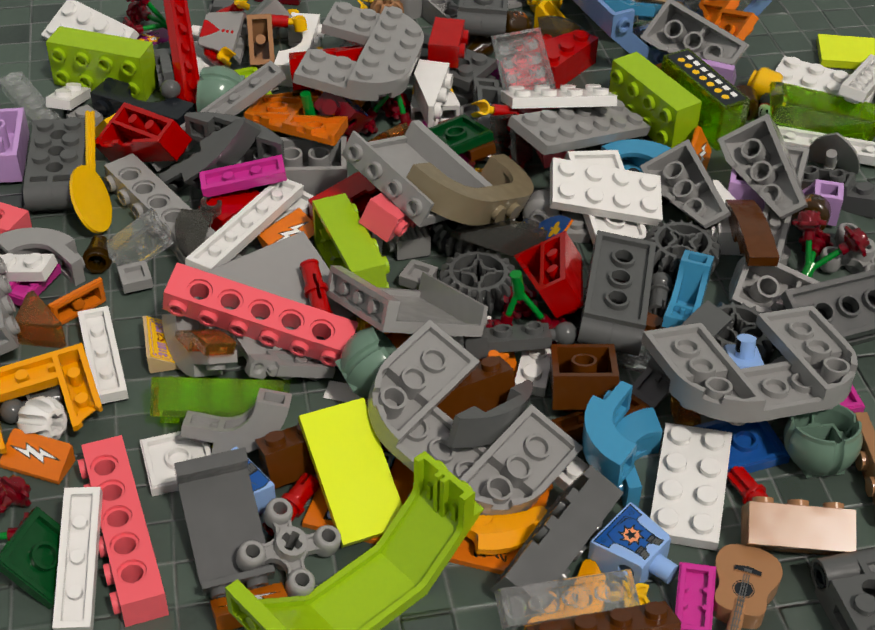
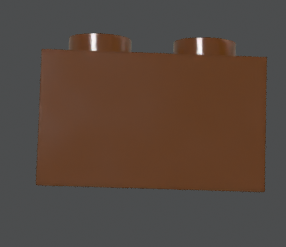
(580, 373)

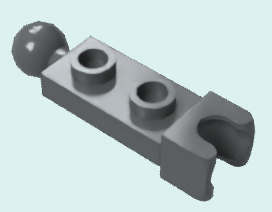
(165, 73)
(519, 338)

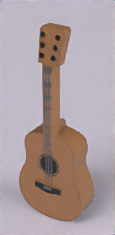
(744, 585)

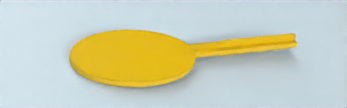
(87, 188)

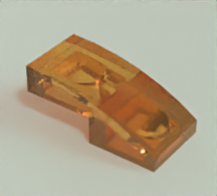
(207, 341)

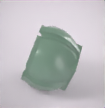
(215, 83)
(363, 358)
(823, 441)

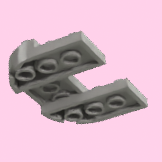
(385, 64)
(711, 383)
(407, 422)

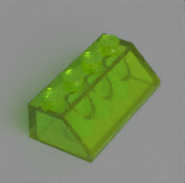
(821, 112)
(213, 396)

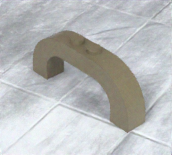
(476, 205)

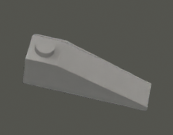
(681, 28)
(765, 164)
(688, 184)
(763, 284)

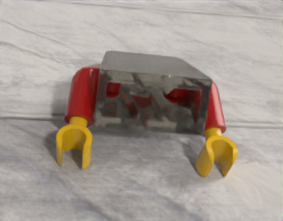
(505, 138)

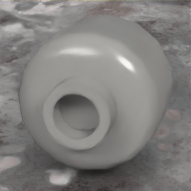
(538, 206)

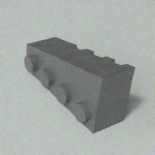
(562, 531)

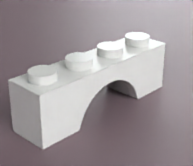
(300, 42)

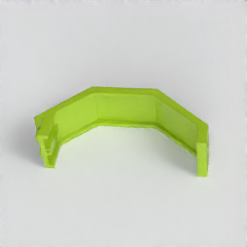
(388, 575)

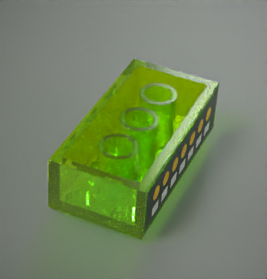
(722, 105)

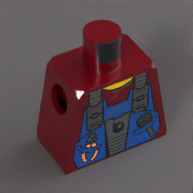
(335, 105)

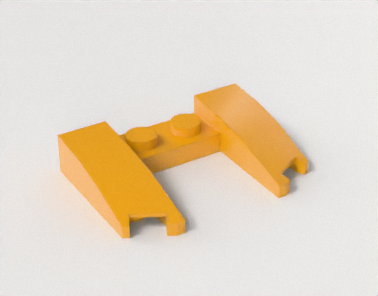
(60, 367)

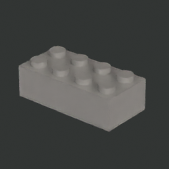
(310, 163)

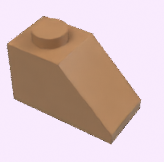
(260, 39)

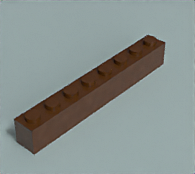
(286, 455)

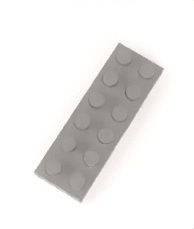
(578, 127)

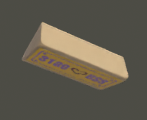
(157, 351)

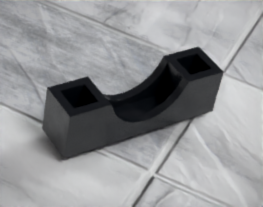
(112, 93)

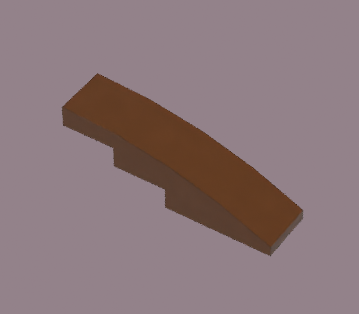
(752, 233)

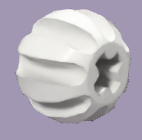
(43, 417)

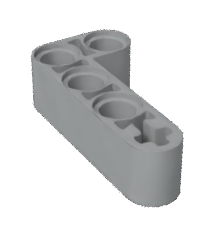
(430, 9)

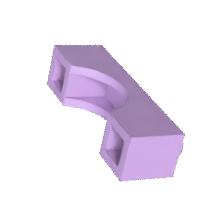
(828, 189)

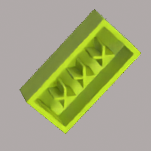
(95, 56)
(655, 97)
(345, 241)

